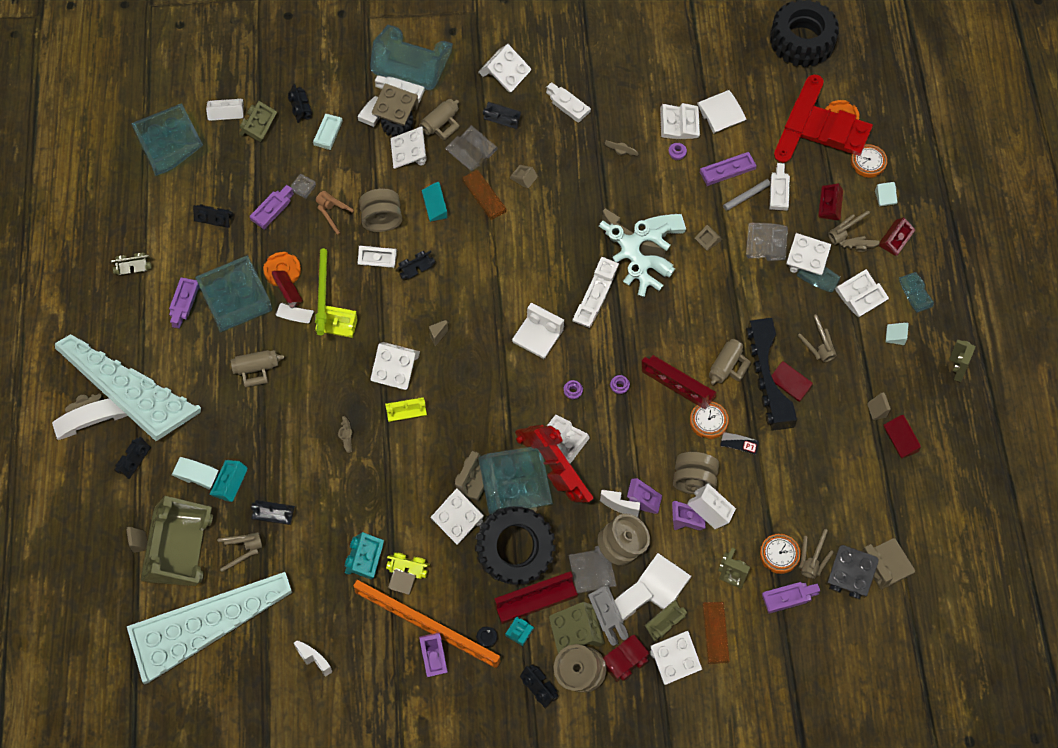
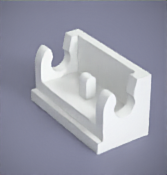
(712, 506)

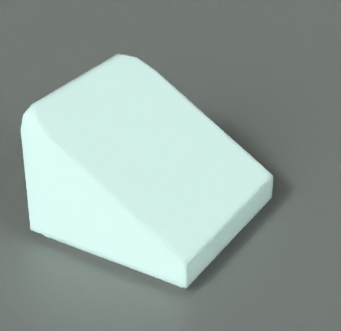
(886, 194)
(897, 333)

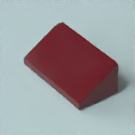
(831, 202)
(897, 236)
(287, 288)
(791, 381)
(902, 436)

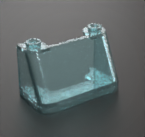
(407, 61)

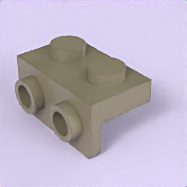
(470, 480)

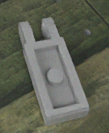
(608, 614)

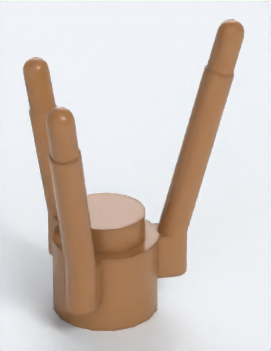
(327, 201)

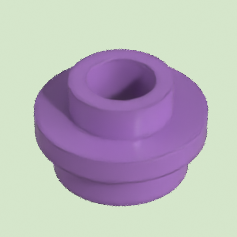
(677, 155)
(619, 380)
(573, 385)

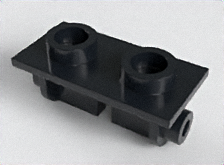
(297, 97)
(502, 115)
(211, 216)
(421, 261)
(135, 454)
(272, 512)
(544, 693)

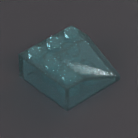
(167, 138)
(233, 293)
(515, 479)

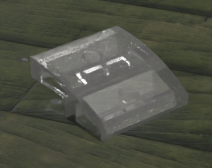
(471, 148)
(767, 241)

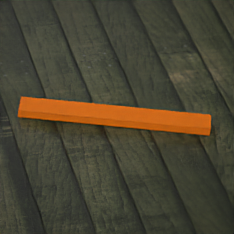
(427, 624)

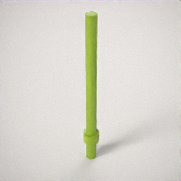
(321, 317)

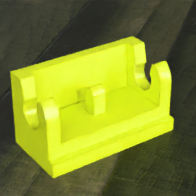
(340, 321)

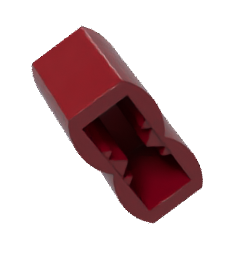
(626, 658)

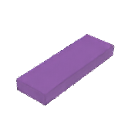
(727, 168)

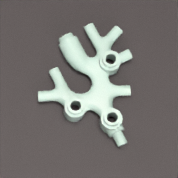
(630, 249)

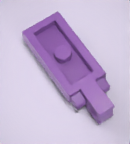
(272, 207)
(182, 301)
(789, 596)

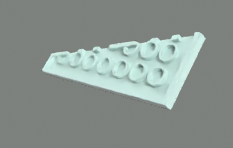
(138, 396)
(179, 634)

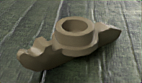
(621, 148)
(860, 245)
(81, 401)
(345, 434)

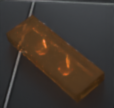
(484, 194)
(715, 632)

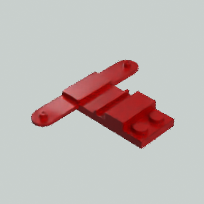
(820, 125)
(562, 474)

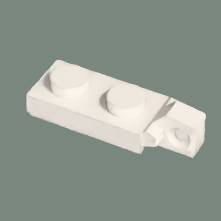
(410, 87)
(567, 102)
(779, 189)

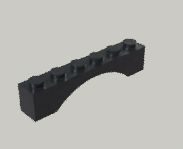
(779, 408)

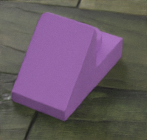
(645, 495)
(685, 516)
(433, 654)

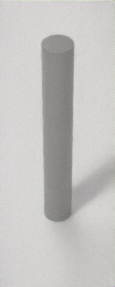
(744, 196)

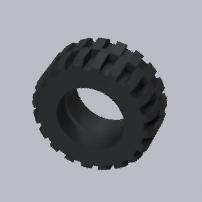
(805, 15)
(541, 551)

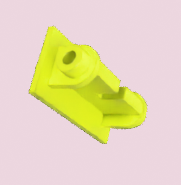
(406, 409)
(415, 566)

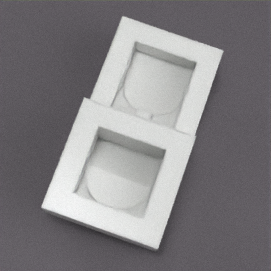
(366, 114)
(613, 501)
(632, 599)
(309, 655)

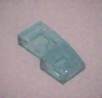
(826, 281)

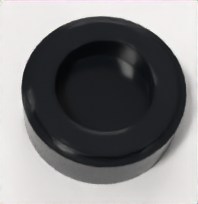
(486, 637)

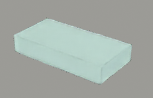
(327, 131)

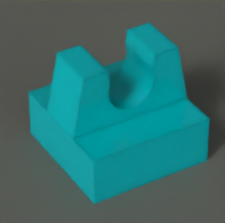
(519, 631)

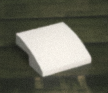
(721, 111)
(679, 121)
(861, 293)
(572, 437)
(664, 581)

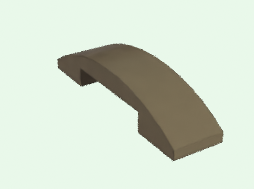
(646, 247)

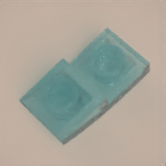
(915, 292)

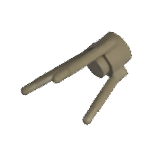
(839, 233)
(826, 350)
(251, 542)
(811, 567)

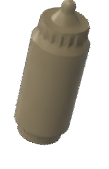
(439, 117)
(726, 361)
(253, 363)

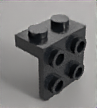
(852, 572)

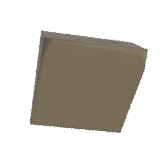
(524, 176)
(708, 238)
(438, 331)
(879, 407)
(136, 539)
(401, 581)

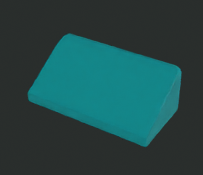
(434, 202)
(229, 480)

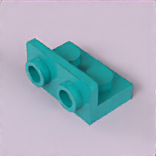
(364, 555)

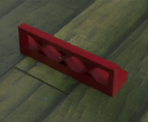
(678, 381)
(535, 597)

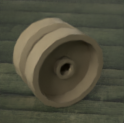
(380, 210)
(695, 471)
(623, 539)
(568, 670)

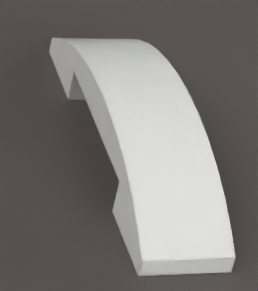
(596, 292)
(86, 416)

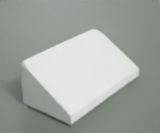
(225, 109)
(377, 256)

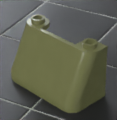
(175, 542)

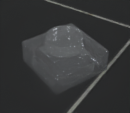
(303, 186)

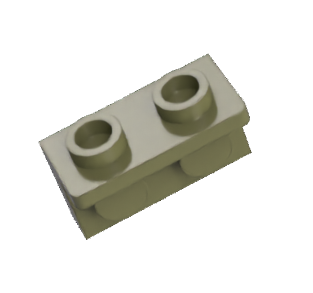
(258, 121)
(961, 356)
(732, 570)

